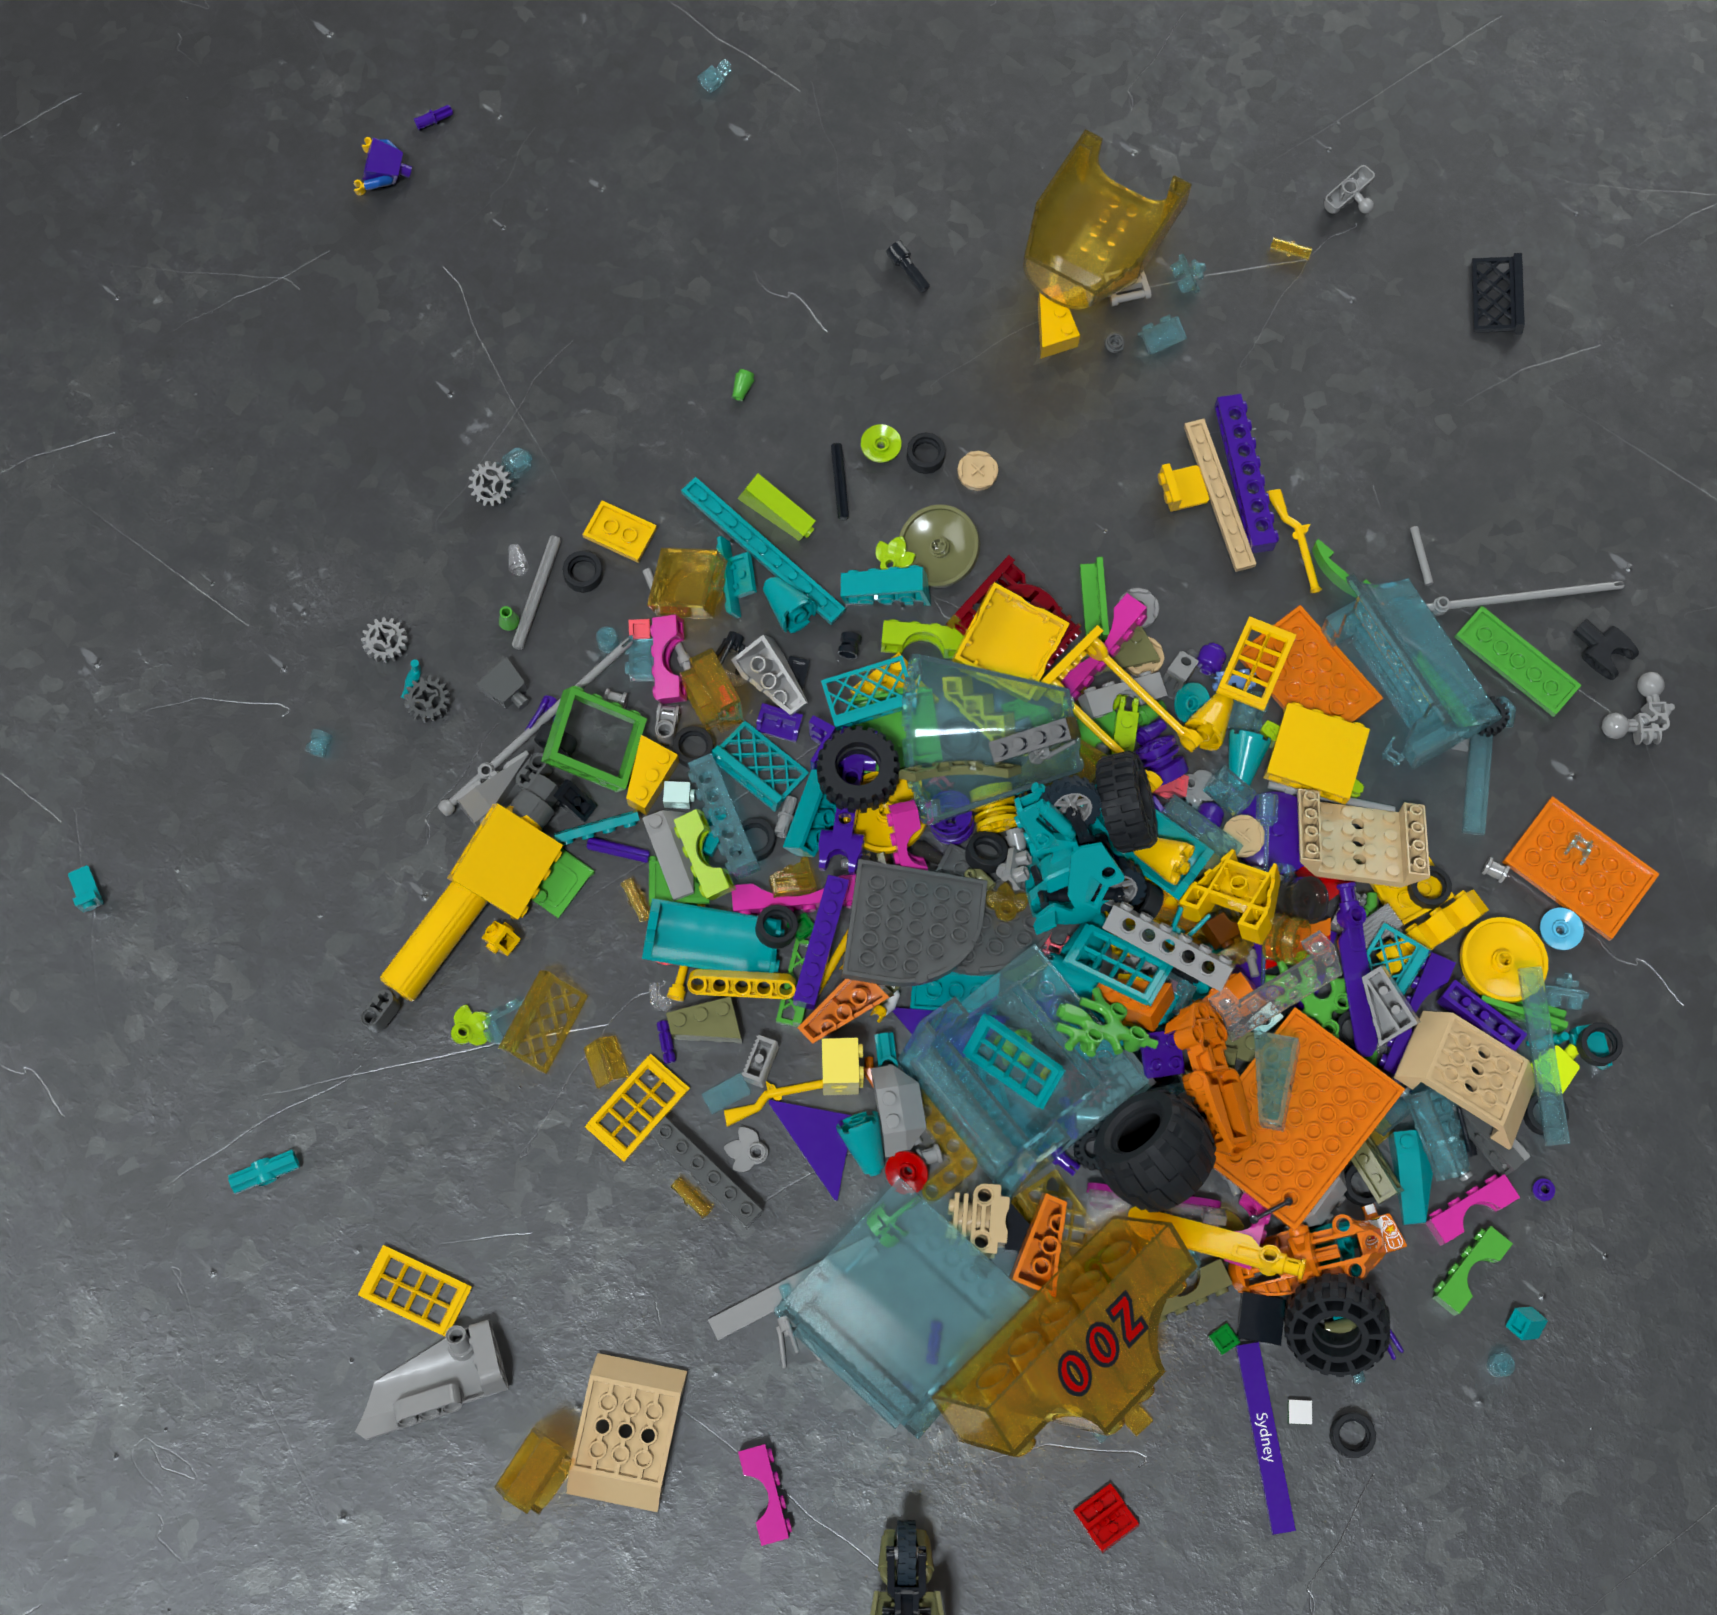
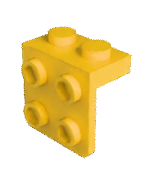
(1182, 487)

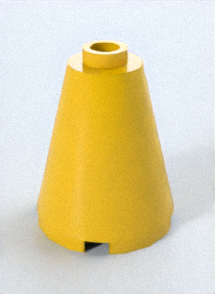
(1212, 721)

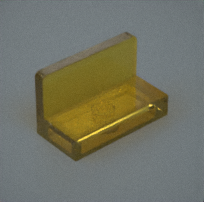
(606, 1061)

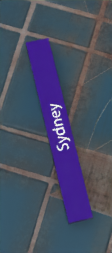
(1265, 1438)

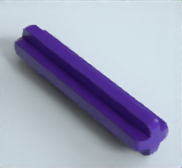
(618, 849)

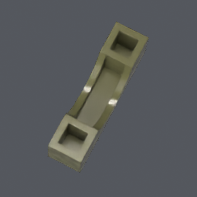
(1210, 1280)

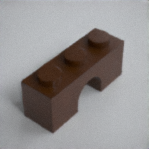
(1221, 931)

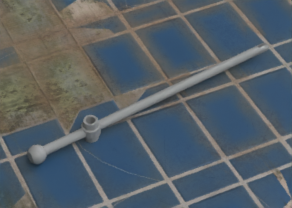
(1442, 604)
(447, 806)

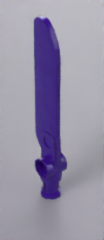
(1355, 966)

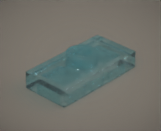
(726, 1094)

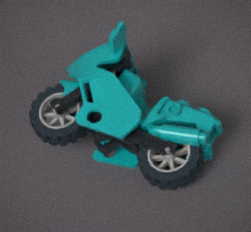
(1081, 871)

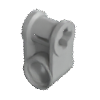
(666, 719)

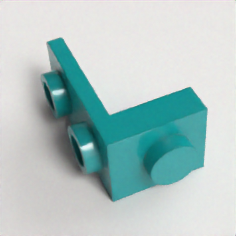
(85, 889)

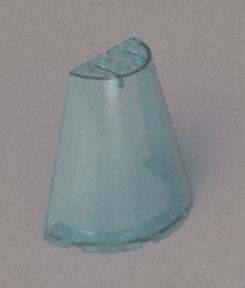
(953, 715)

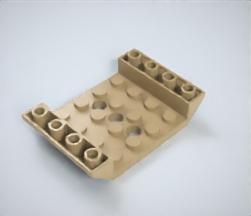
(1391, 849)
(1443, 1057)
(618, 1467)

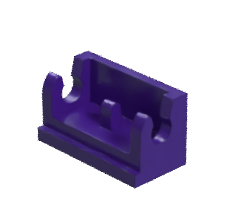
(779, 723)

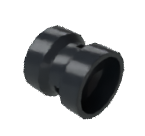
(849, 645)

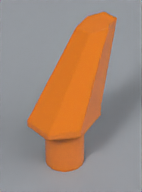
(869, 1063)

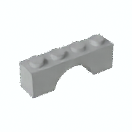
(1099, 702)

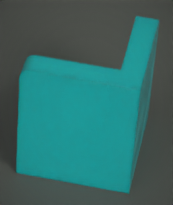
(1526, 1323)

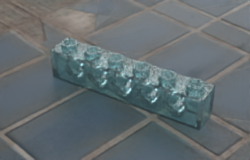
(745, 863)

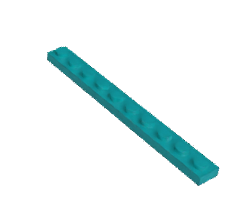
(761, 548)

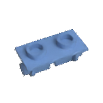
(1240, 682)

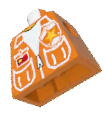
(1392, 1237)

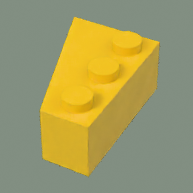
(651, 768)

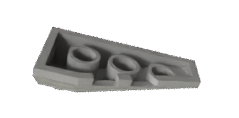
(770, 673)
(480, 796)
(669, 852)

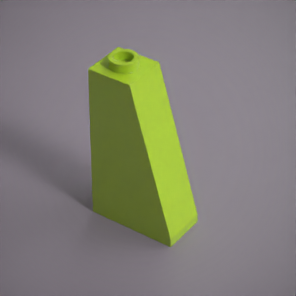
(777, 508)

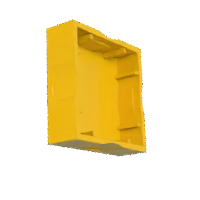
(1010, 636)

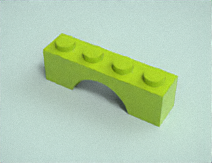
(899, 635)
(692, 830)

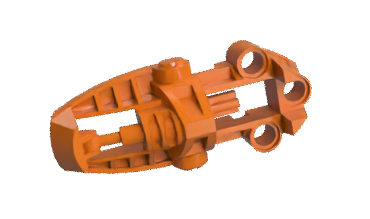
(1212, 1083)
(1302, 1245)

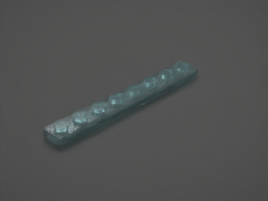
(1543, 1056)

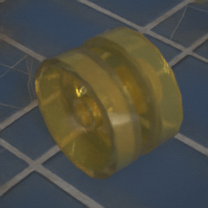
(1285, 939)

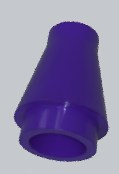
(1150, 731)

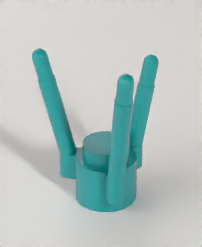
(1177, 929)

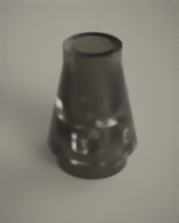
(925, 850)

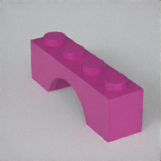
(666, 634)
(904, 823)
(1449, 1223)
(1257, 1230)
(772, 1525)

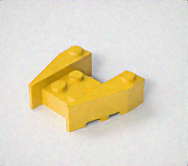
(1238, 889)

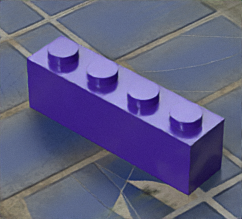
(1474, 1010)

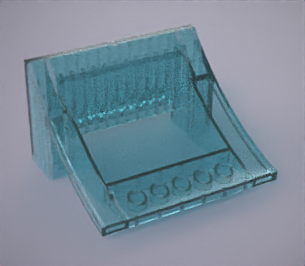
(1413, 666)
(996, 1123)
(901, 1306)

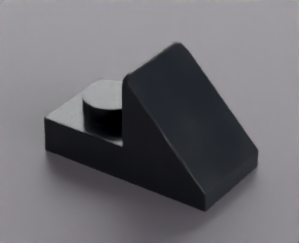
(574, 801)

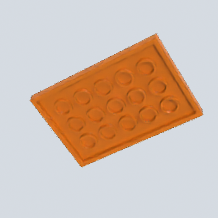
(1314, 671)
(1599, 890)

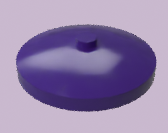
(1282, 835)

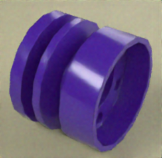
(1159, 758)
(954, 833)

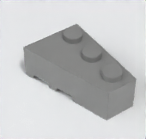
(1388, 1005)

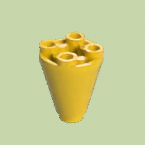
(1168, 858)

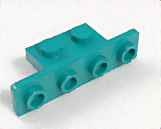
(738, 577)

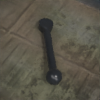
(1287, 1201)

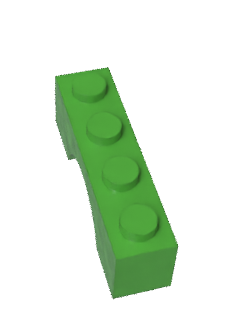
(1454, 1291)

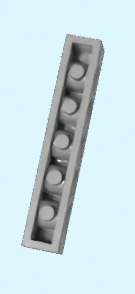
(1117, 925)

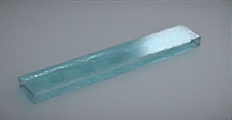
(1477, 784)

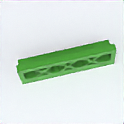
(1094, 597)
(799, 1011)
(1516, 1012)

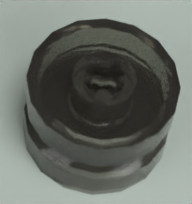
(1303, 898)

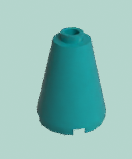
(788, 604)
(1246, 753)
(1095, 943)
(1080, 983)
(864, 1141)

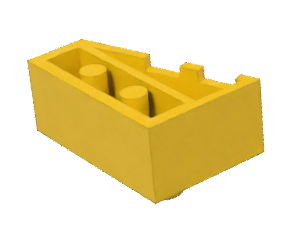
(1056, 328)

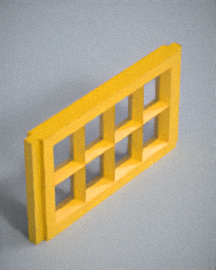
(1242, 695)
(608, 1138)
(376, 1273)

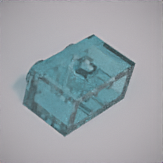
(1229, 791)

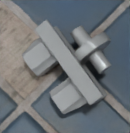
(1015, 868)

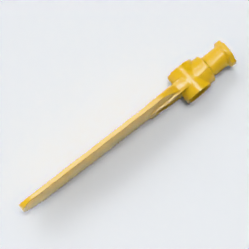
(1227, 1244)

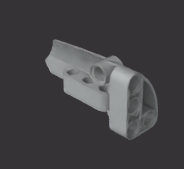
(436, 1381)

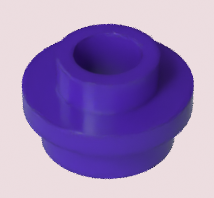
(1536, 1189)

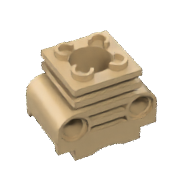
(980, 1218)

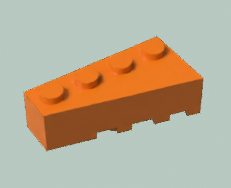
(1042, 1244)

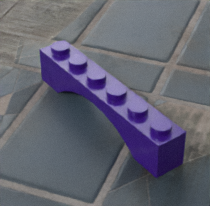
(821, 942)
(1433, 976)

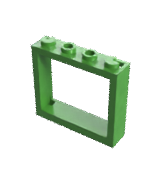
(583, 770)

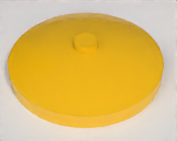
(875, 823)
(1495, 953)

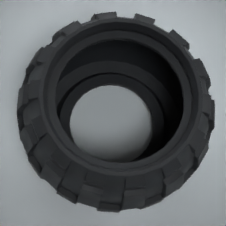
(1155, 1150)

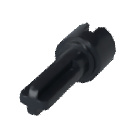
(901, 257)

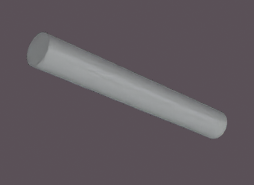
(1421, 555)

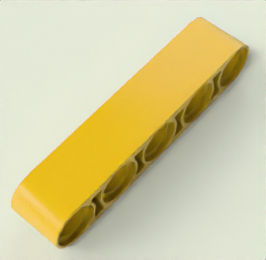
(731, 989)

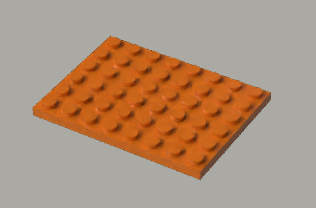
(1329, 1117)

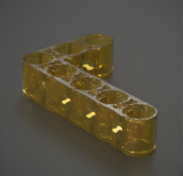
(954, 1157)

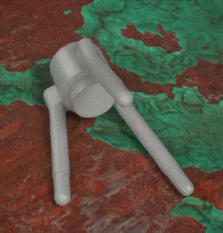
(1039, 756)
(787, 1328)

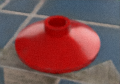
(896, 1169)

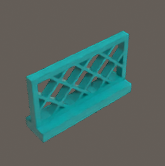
(868, 712)
(750, 780)
(1415, 960)

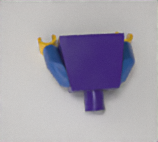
(381, 165)

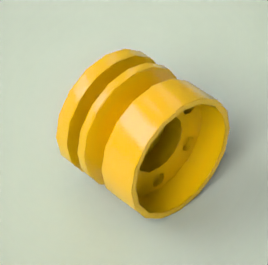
(996, 816)

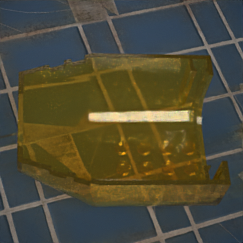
(1093, 232)

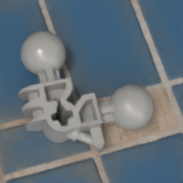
(1653, 717)

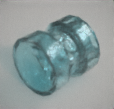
(609, 643)
(317, 745)
(1496, 1366)

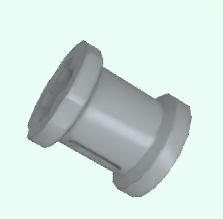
(610, 696)
(1495, 870)
(930, 1155)

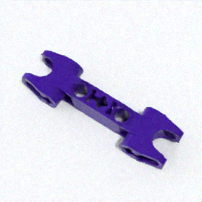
(842, 838)

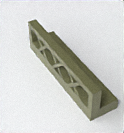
(1376, 1172)

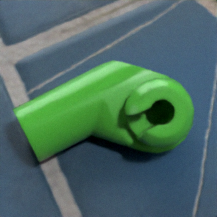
(1371, 905)

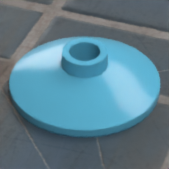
(1569, 923)

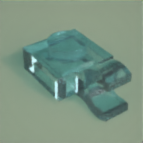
(714, 78)

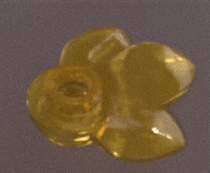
(1006, 900)

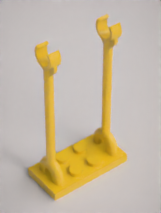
(1097, 650)

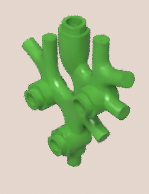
(1322, 1008)
(1093, 1033)

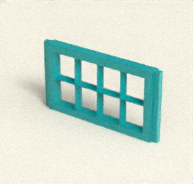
(1080, 946)
(1048, 1085)

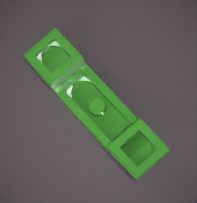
(1337, 575)

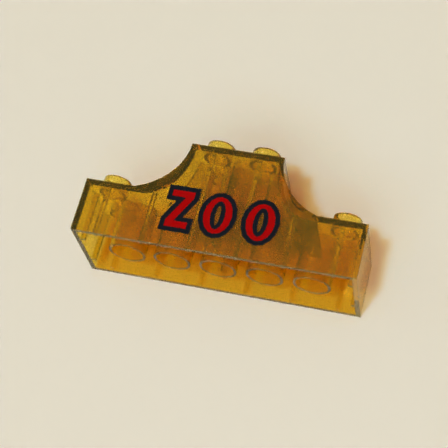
(1077, 1346)

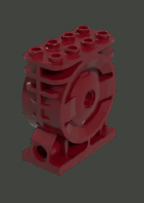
(1008, 576)

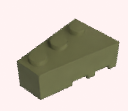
(705, 1022)

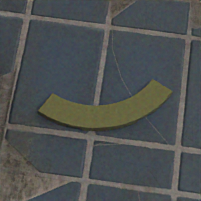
(965, 767)

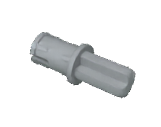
(785, 817)

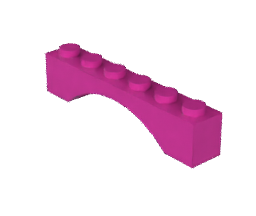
(1127, 616)
(752, 900)

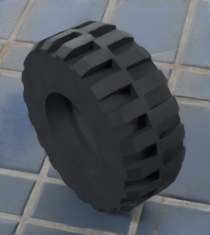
(1126, 802)
(1337, 1352)

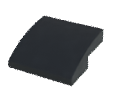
(1261, 1318)

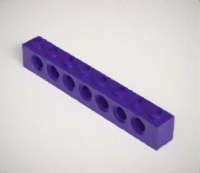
(1235, 406)

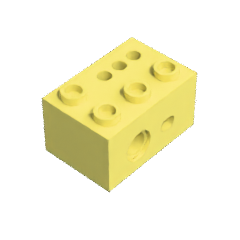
(841, 1066)

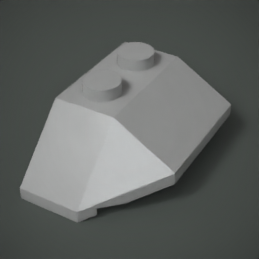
(898, 1108)
(1321, 1212)

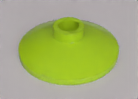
(881, 435)

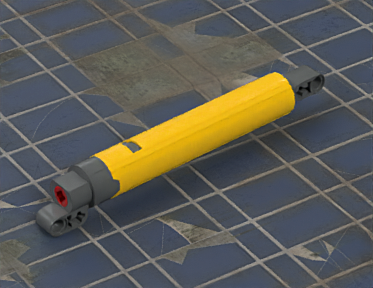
(453, 910)

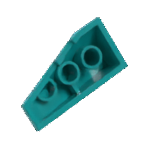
(1413, 1173)

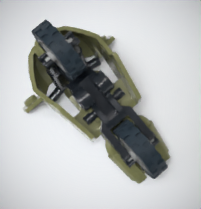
(898, 1570)

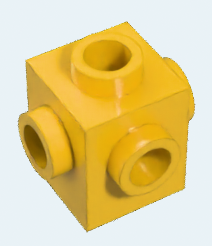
(500, 938)

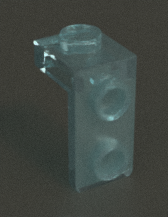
(1183, 989)
(491, 1030)

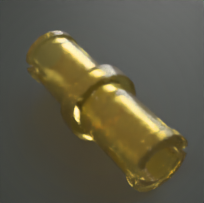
(1291, 248)
(636, 899)
(691, 1198)

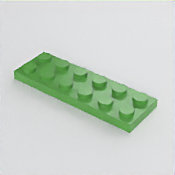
(1517, 661)

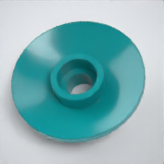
(1197, 697)

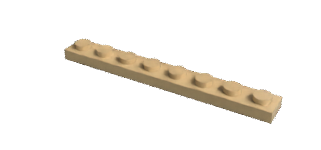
(1220, 495)

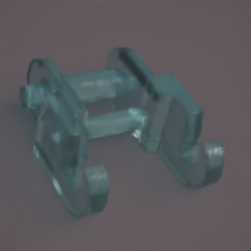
(1389, 748)
(1586, 851)

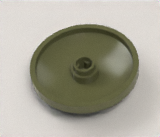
(943, 543)

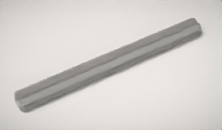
(536, 592)

